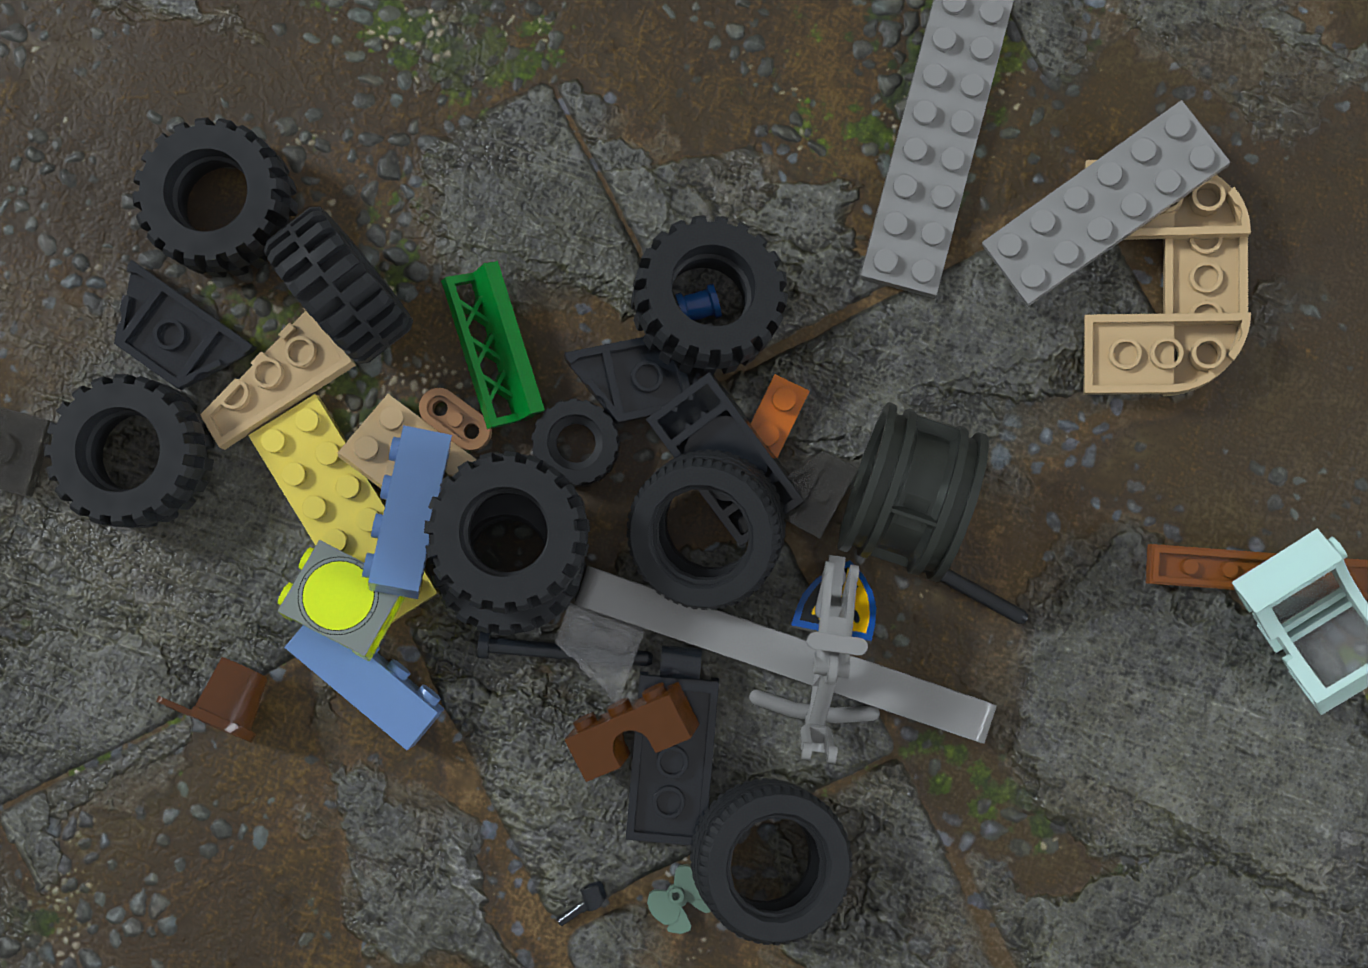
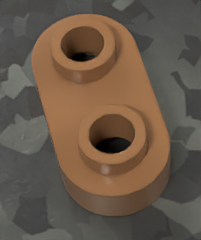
(456, 420)

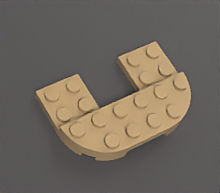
(1202, 303)

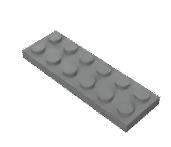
(1105, 203)

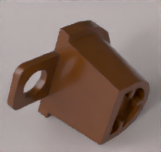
(227, 700)

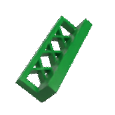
(505, 341)

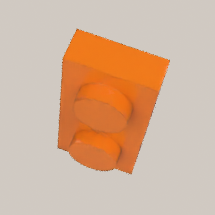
(778, 412)

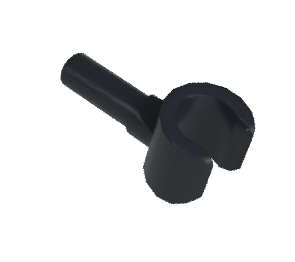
(593, 897)

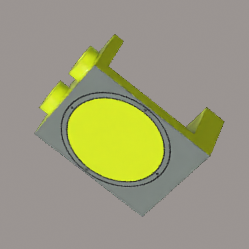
(337, 600)

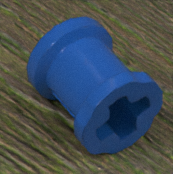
(700, 304)

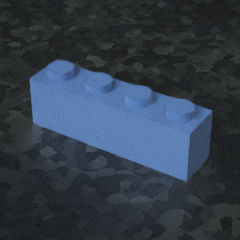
(416, 477)
(374, 687)

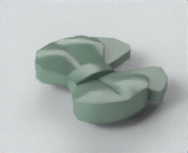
(667, 904)

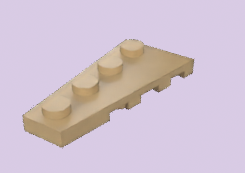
(276, 381)

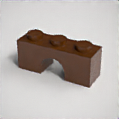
(659, 715)

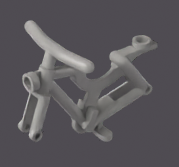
(830, 661)

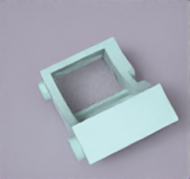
(1315, 615)

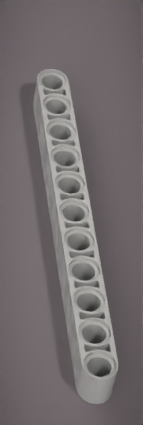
(784, 654)

